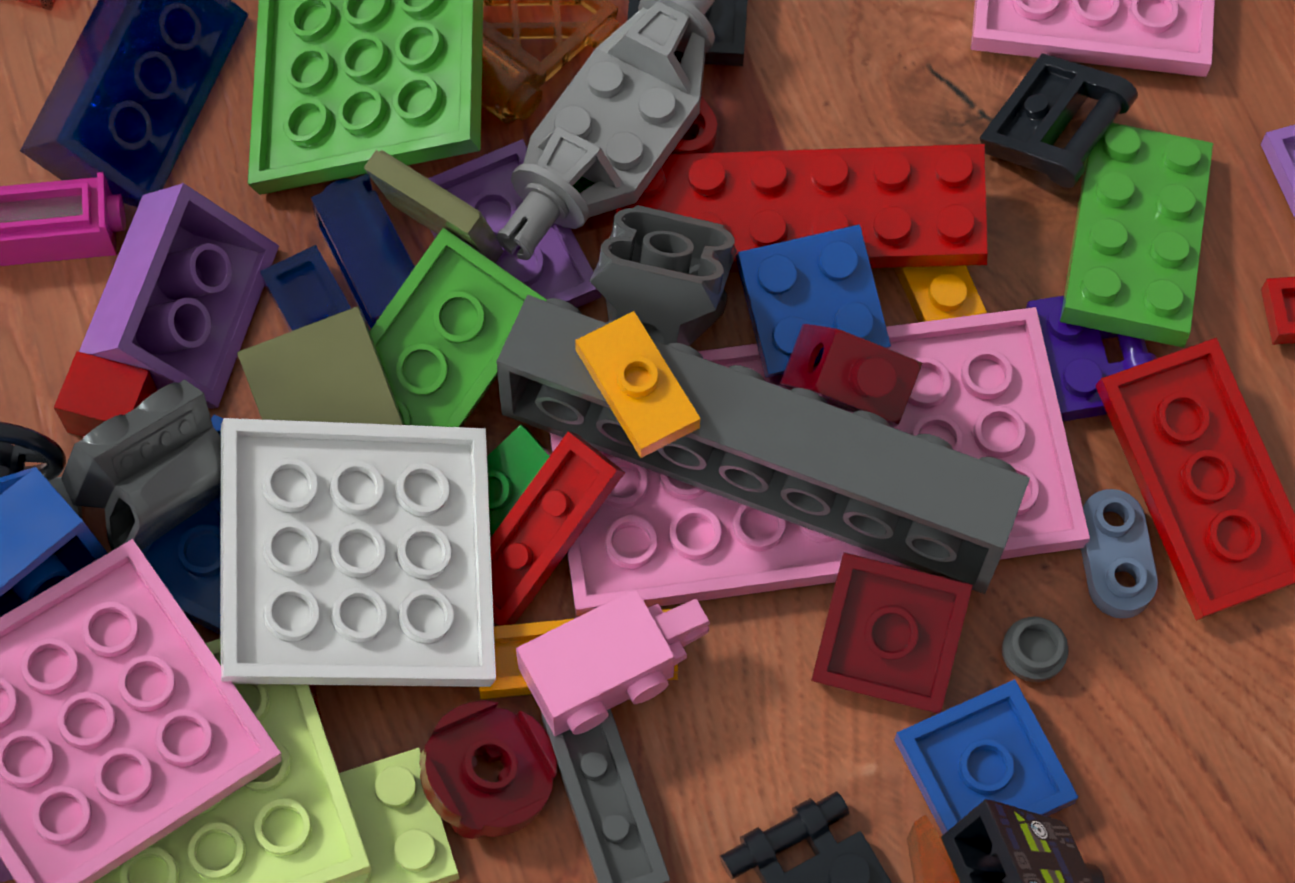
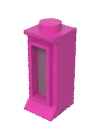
(59, 220)

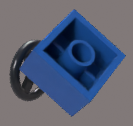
(38, 529)

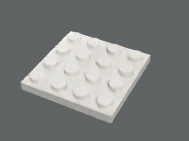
(355, 555)

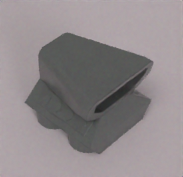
(666, 272)
(148, 466)

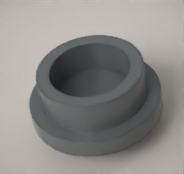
(1035, 649)

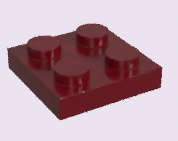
(891, 632)

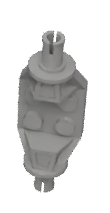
(613, 122)

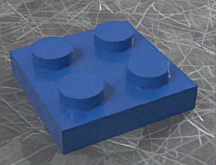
(810, 282)
(985, 752)

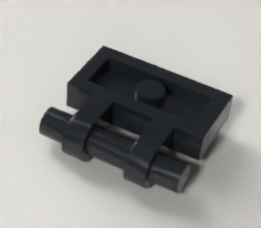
(834, 862)

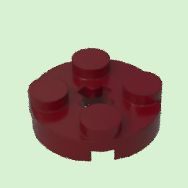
(473, 803)

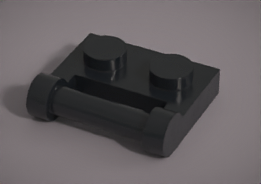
(1043, 108)

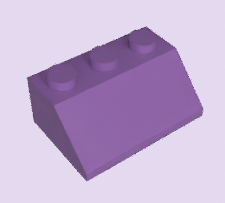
(181, 292)

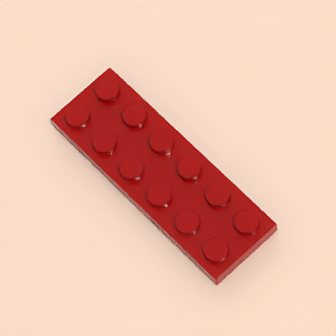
(910, 200)

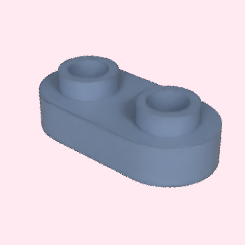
(1118, 550)

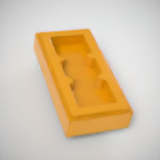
(637, 384)

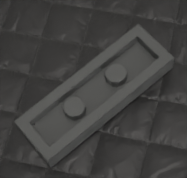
(608, 805)

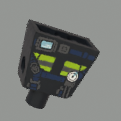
(1015, 847)

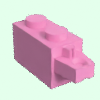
(607, 659)

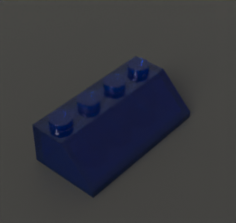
(133, 91)

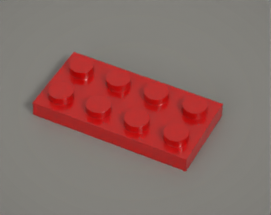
(1204, 476)

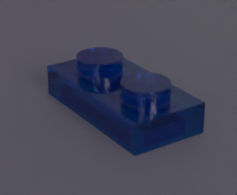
(304, 289)

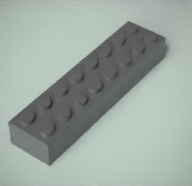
(779, 451)

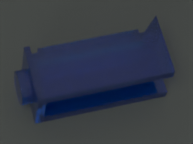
(362, 243)

